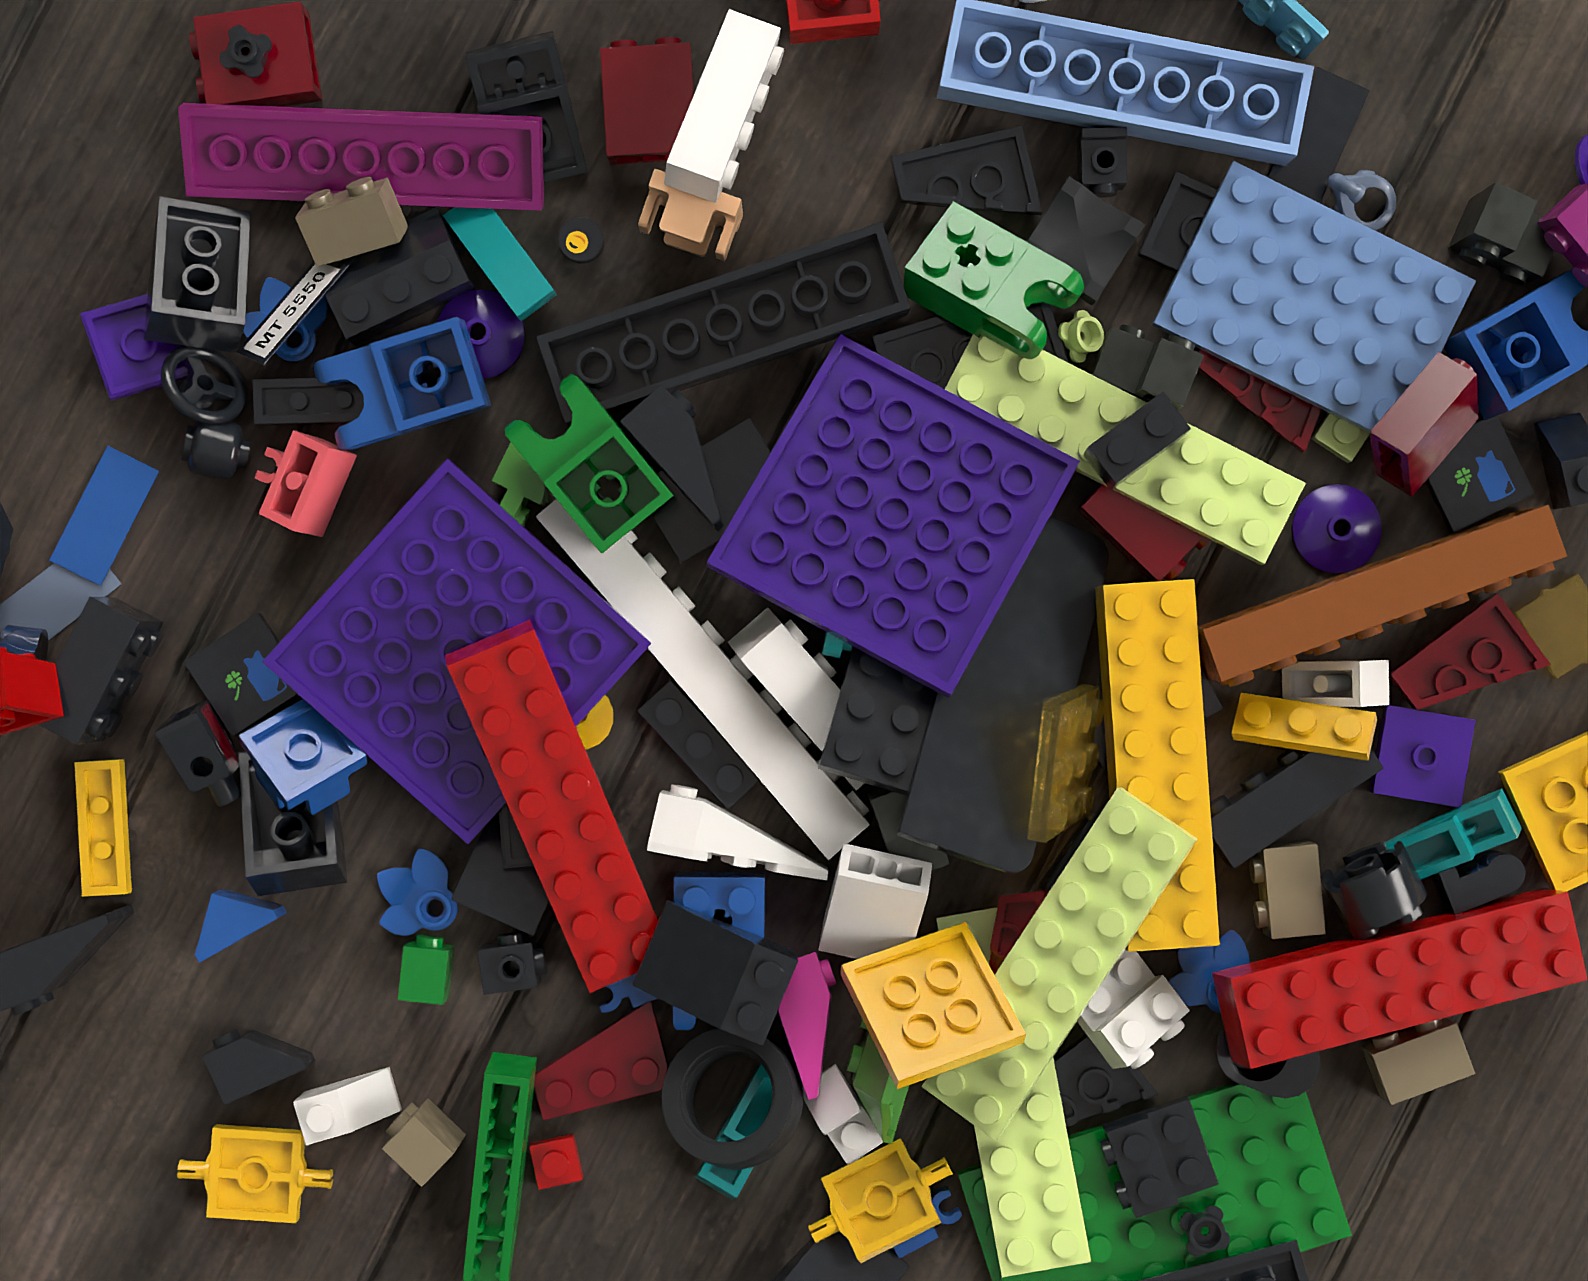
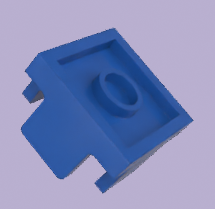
(302, 758)

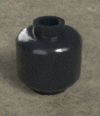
(215, 449)

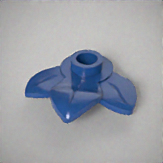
(270, 295)
(411, 892)
(1196, 982)

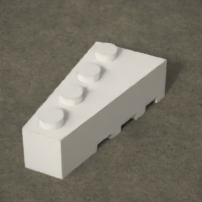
(724, 107)
(790, 674)

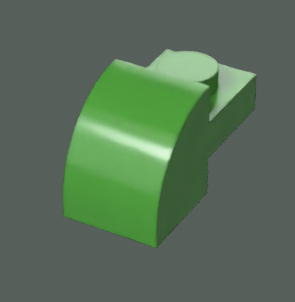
(522, 485)

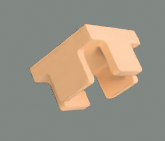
(691, 219)

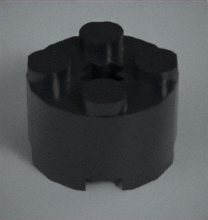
(1375, 889)

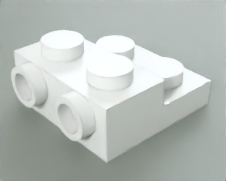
(1132, 1013)

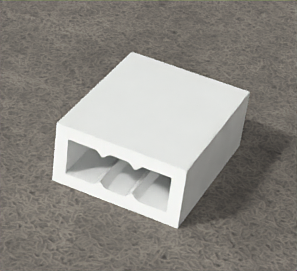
(874, 902)

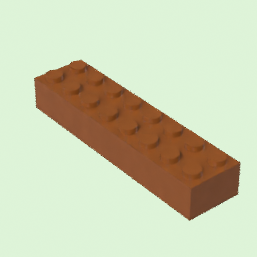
(1379, 593)

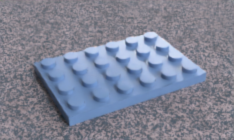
(1310, 299)

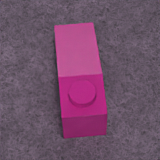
(806, 1017)

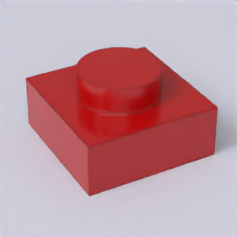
(556, 1161)

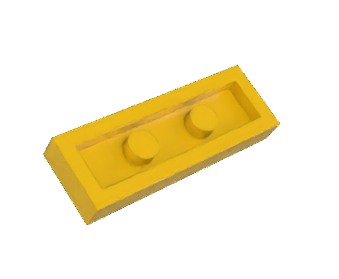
(1304, 726)
(103, 827)

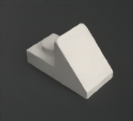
(843, 1116)

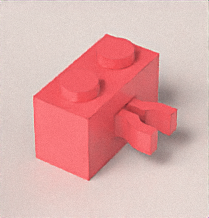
(305, 483)

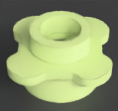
(1081, 335)

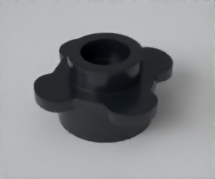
(255, 60)
(1210, 1242)

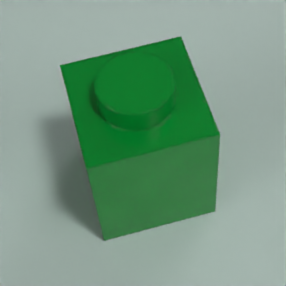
(426, 970)

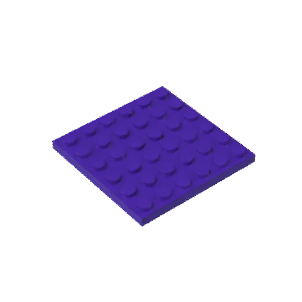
(893, 515)
(427, 586)

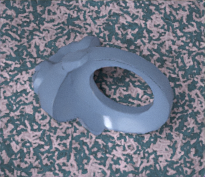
(1351, 188)

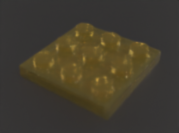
(1065, 761)

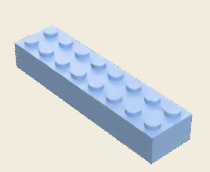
(1125, 79)

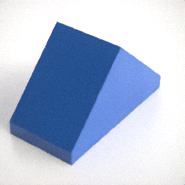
(231, 918)

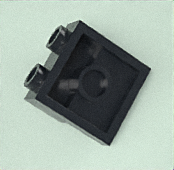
(1157, 1156)

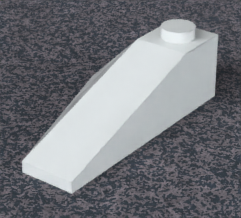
(699, 828)

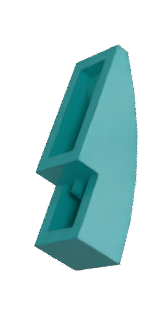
(501, 259)
(1459, 834)
(742, 1121)

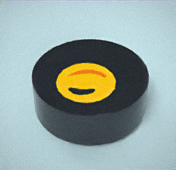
(581, 240)

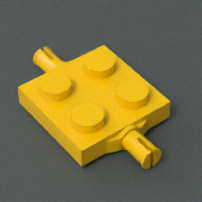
(255, 1173)
(880, 1200)

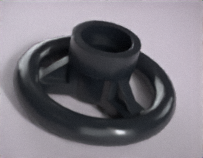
(201, 388)

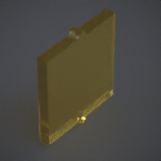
(1559, 624)

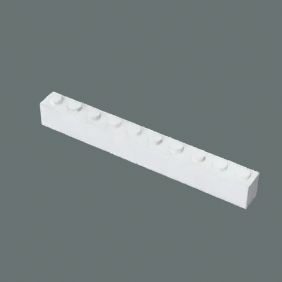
(715, 683)

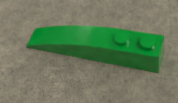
(499, 1166)

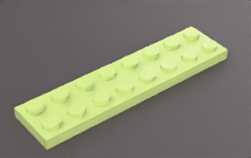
(1192, 482)
(1069, 953)
(1029, 1166)

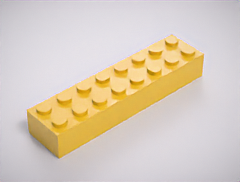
(1160, 741)

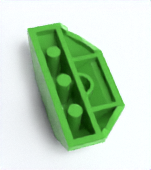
(876, 1087)

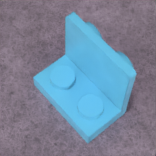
(1292, 24)

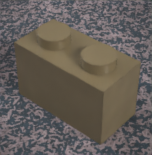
(351, 220)
(1288, 890)
(1417, 1060)
(422, 1140)

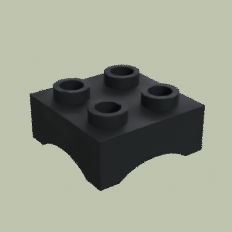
(1086, 236)

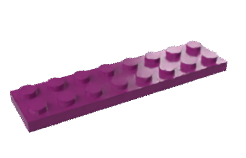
(308, 150)

